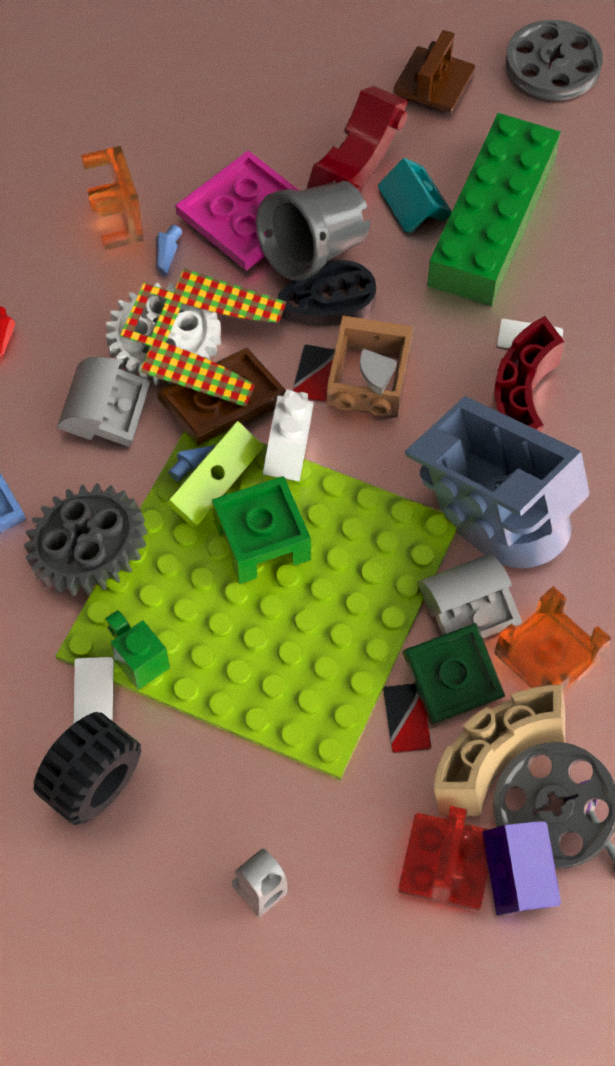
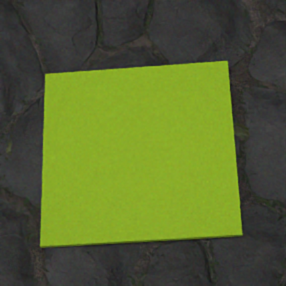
(301, 645)

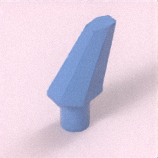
(166, 248)
(188, 461)

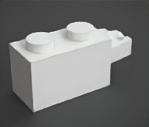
(288, 436)

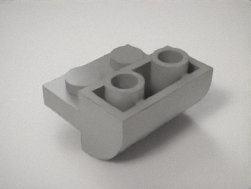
(104, 401)
(471, 595)

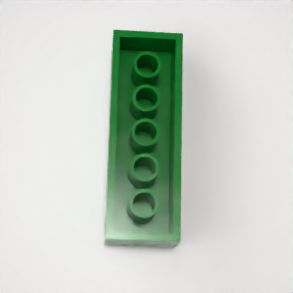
(493, 209)

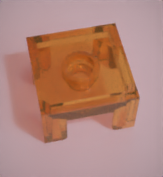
(115, 197)
(551, 646)

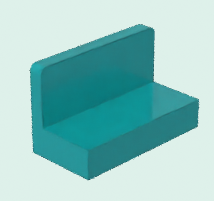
(413, 195)

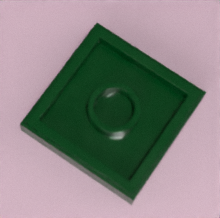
(453, 673)

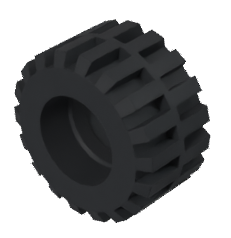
(87, 768)

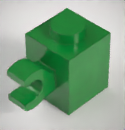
(137, 650)

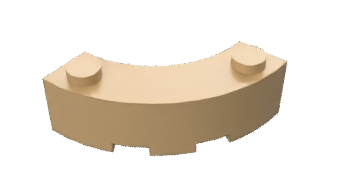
(493, 741)

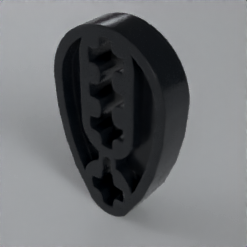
(319, 311)

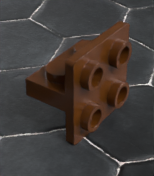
(435, 75)

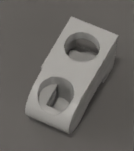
(260, 882)

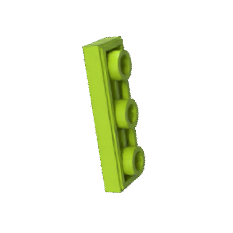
(228, 460)

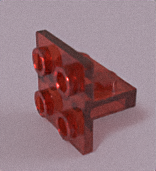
(445, 861)

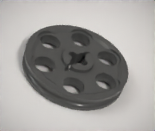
(562, 68)
(559, 783)

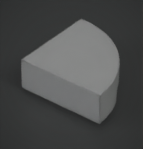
(376, 370)

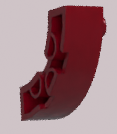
(369, 134)
(526, 362)

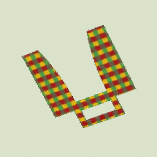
(185, 367)

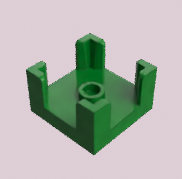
(261, 526)

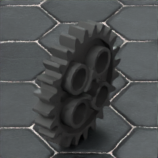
(85, 539)

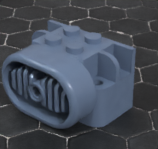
(502, 483)

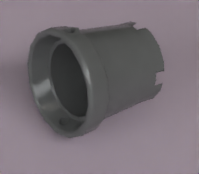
(310, 227)

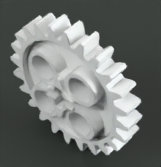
(200, 340)

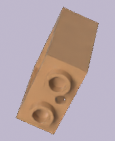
(359, 334)

